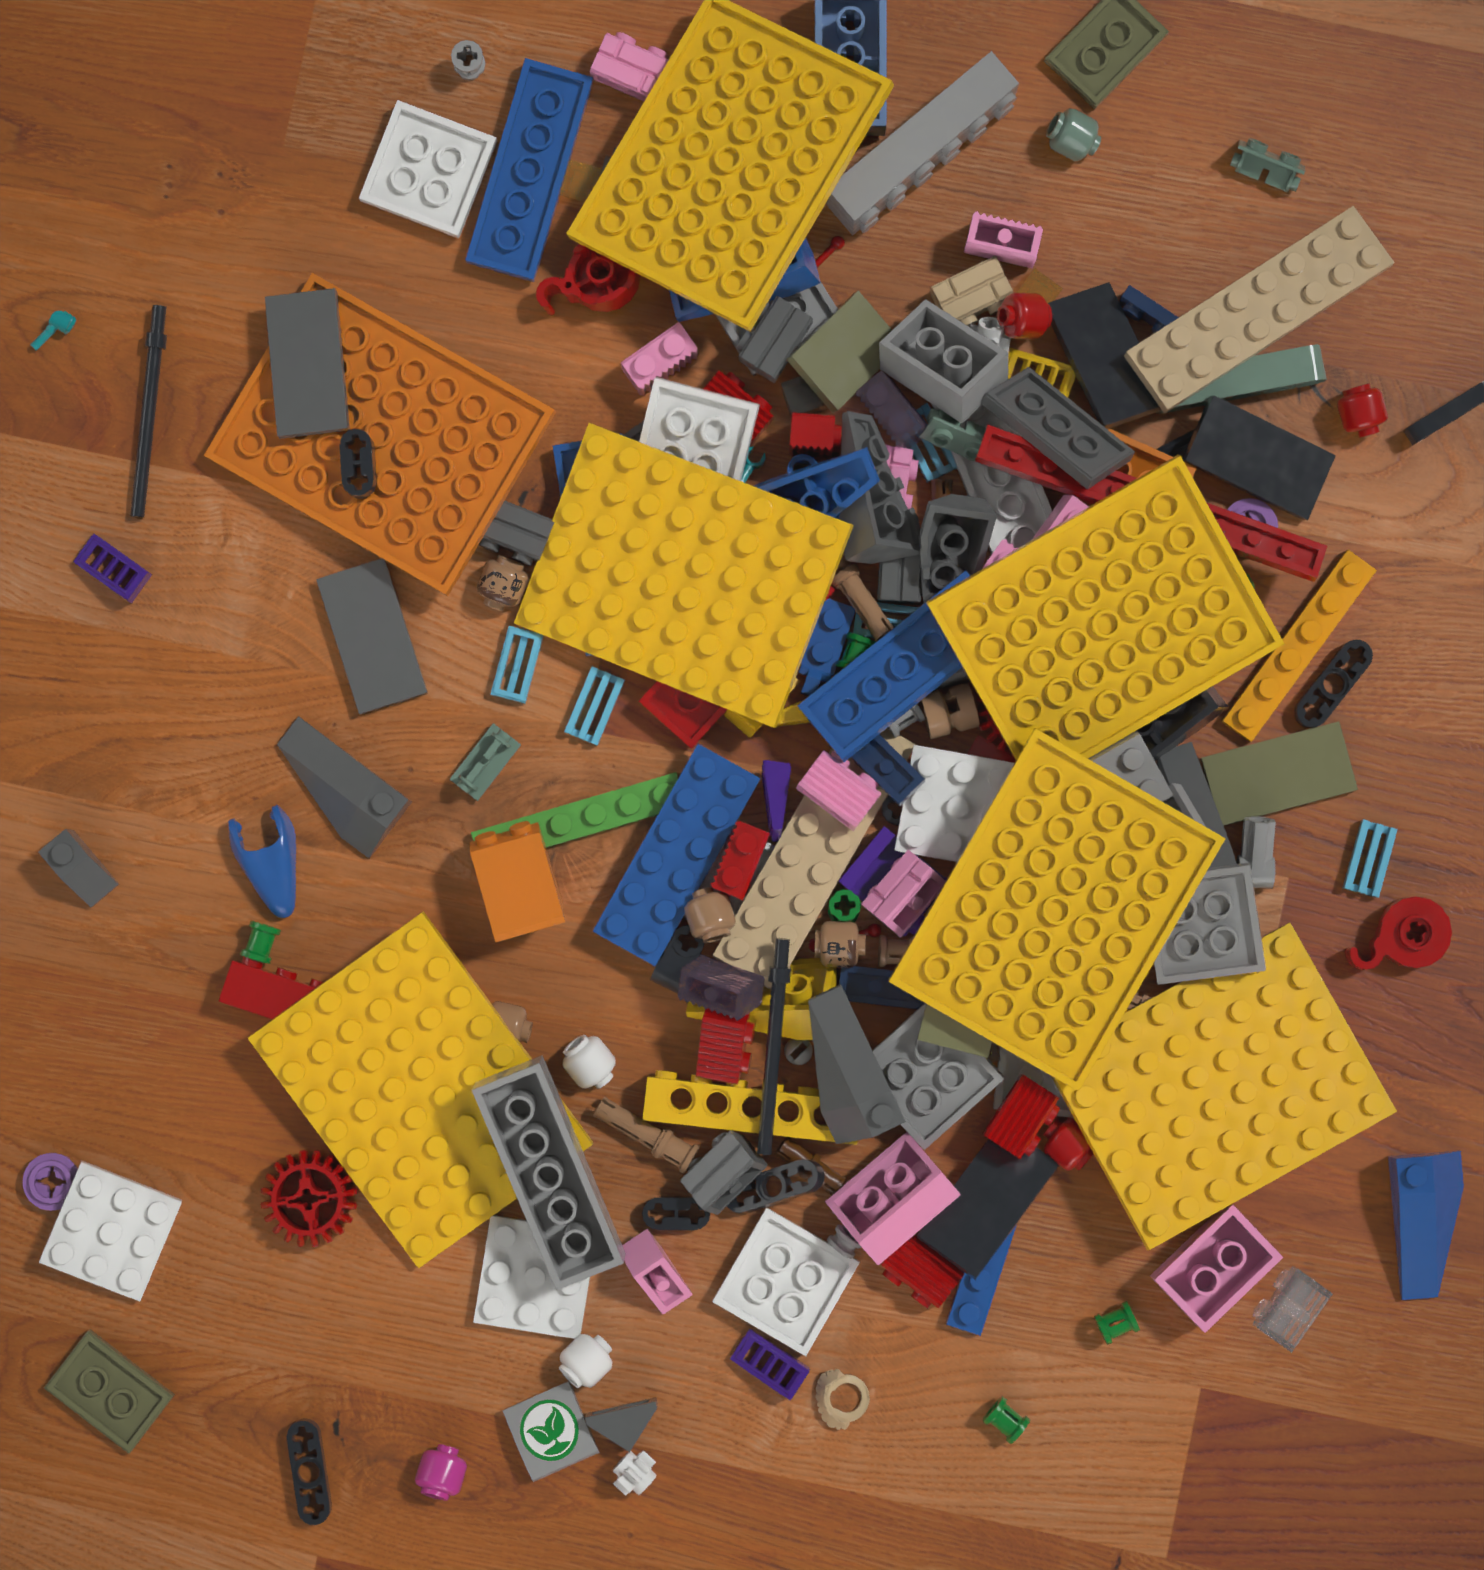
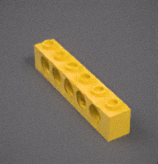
(660, 1108)

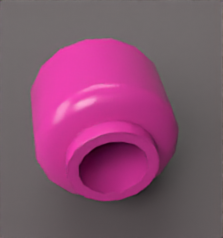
(440, 1472)

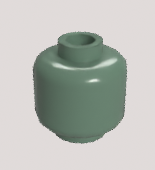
(1073, 134)

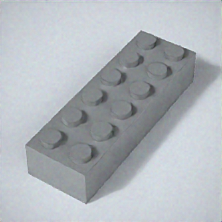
(923, 143)
(549, 1172)

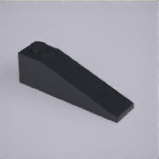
(1182, 722)

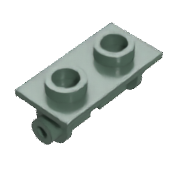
(1256, 157)
(946, 433)
(485, 762)

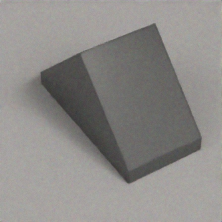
(623, 1422)

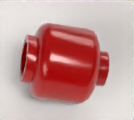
(1024, 315)
(1362, 410)
(1067, 1145)

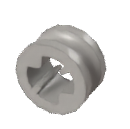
(843, 1242)

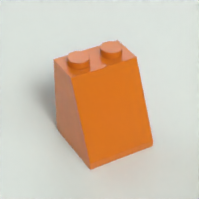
(516, 881)

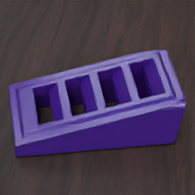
(135, 584)
(775, 787)
(789, 1361)

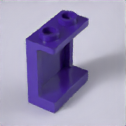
(873, 867)

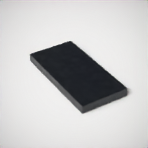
(1095, 341)
(1258, 457)
(992, 1201)

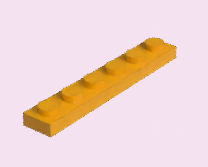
(1300, 646)

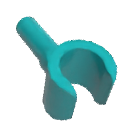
(59, 320)
(750, 466)

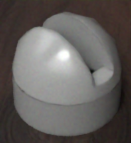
(803, 1057)

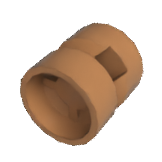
(936, 712)

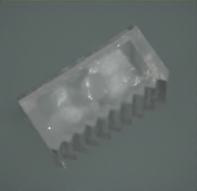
(1290, 1308)

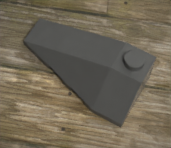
(881, 520)
(953, 540)
(1184, 768)
(350, 794)
(850, 1081)

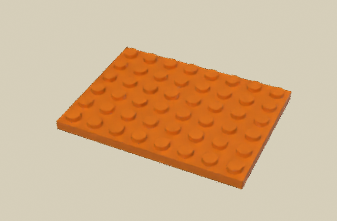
(441, 437)

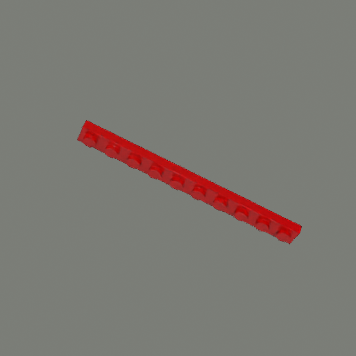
(1245, 535)

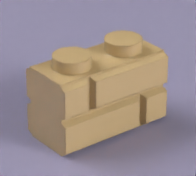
(973, 291)

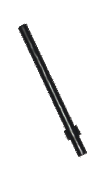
(155, 342)
(779, 976)

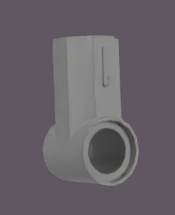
(1257, 849)

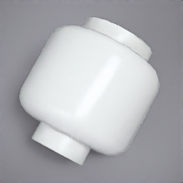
(588, 1062)
(586, 1360)

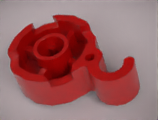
(583, 287)
(1391, 937)

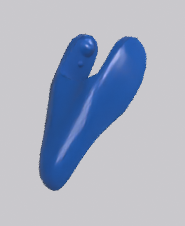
(272, 867)

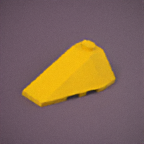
(806, 981)

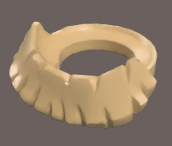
(829, 1382)

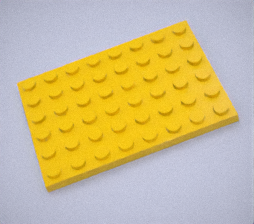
(730, 160)
(683, 574)
(1107, 617)
(1056, 909)
(387, 1081)
(1224, 1090)

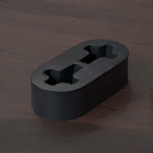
(366, 463)
(674, 1222)

